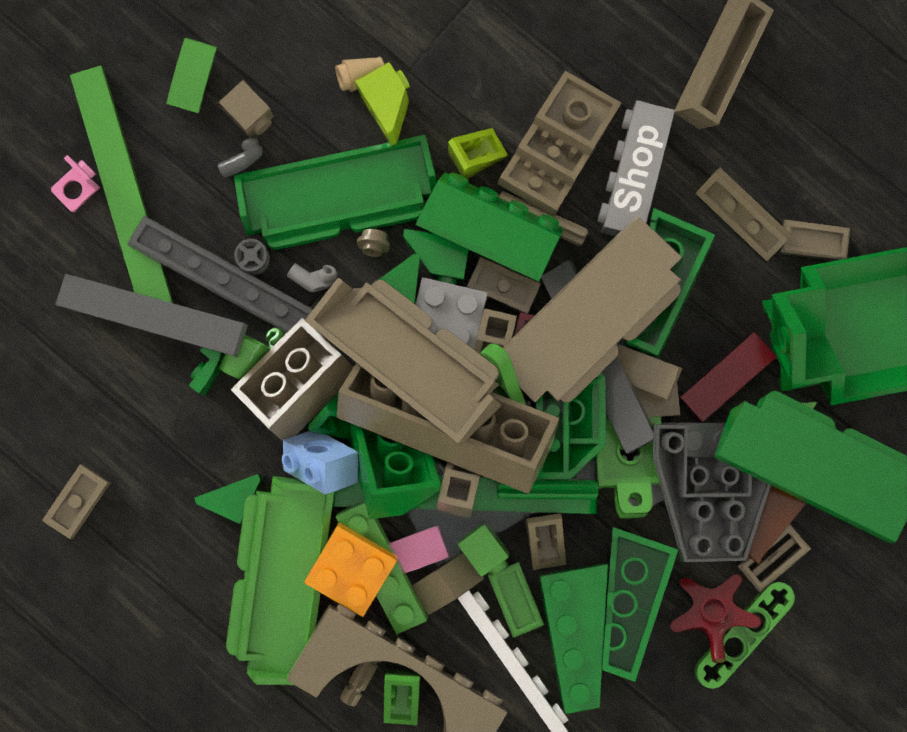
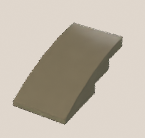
(559, 143)

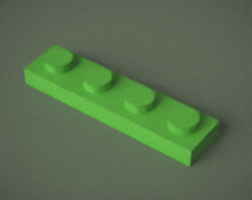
(396, 593)

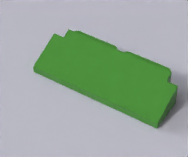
(272, 605)

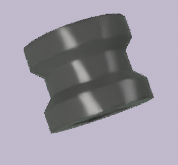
(247, 252)

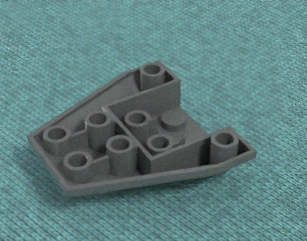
(707, 500)

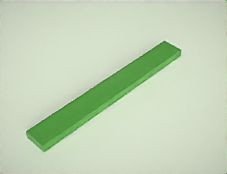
(117, 178)

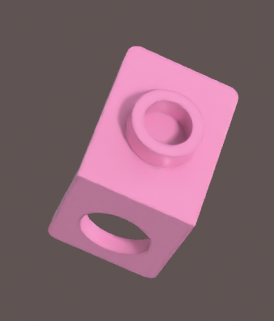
(81, 173)

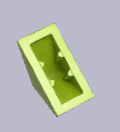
(476, 152)

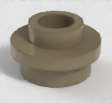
(373, 242)

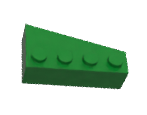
(693, 246)
(635, 592)
(575, 622)

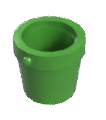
(250, 354)

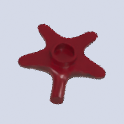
(714, 613)

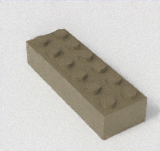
(504, 448)

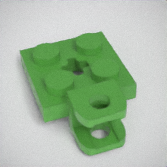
(628, 478)

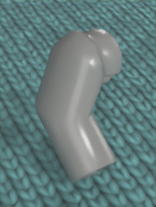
(313, 281)

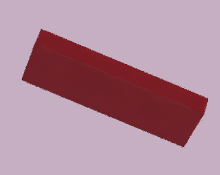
(727, 377)

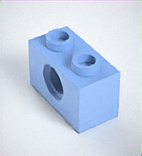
(320, 461)

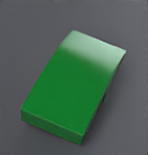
(206, 374)

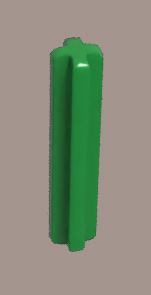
(552, 490)

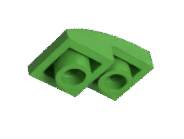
(191, 75)

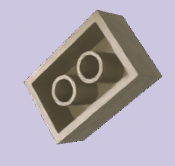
(293, 380)

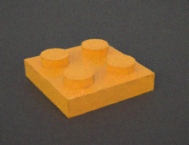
(351, 569)

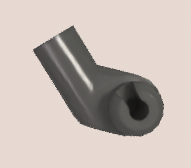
(243, 160)

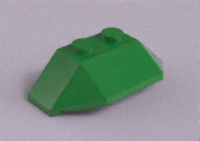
(579, 430)

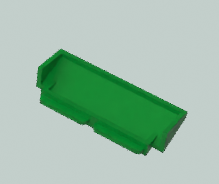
(336, 193)
(816, 463)

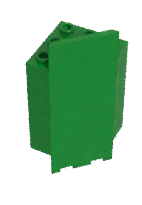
(844, 327)

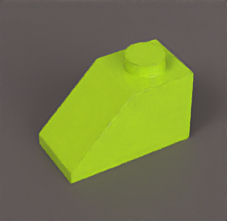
(386, 99)

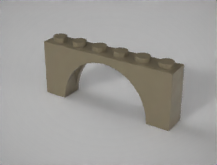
(345, 642)

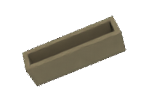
(723, 62)

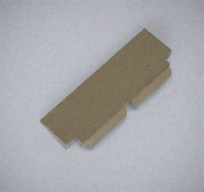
(604, 302)
(394, 344)

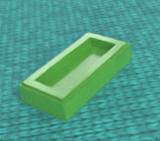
(516, 600)

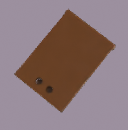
(776, 516)

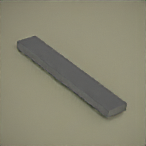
(217, 275)
(152, 315)
(622, 401)

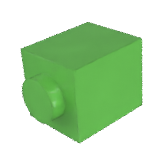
(484, 549)

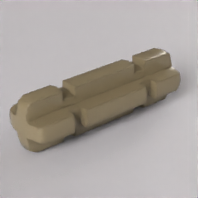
(358, 682)

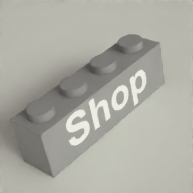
(638, 166)

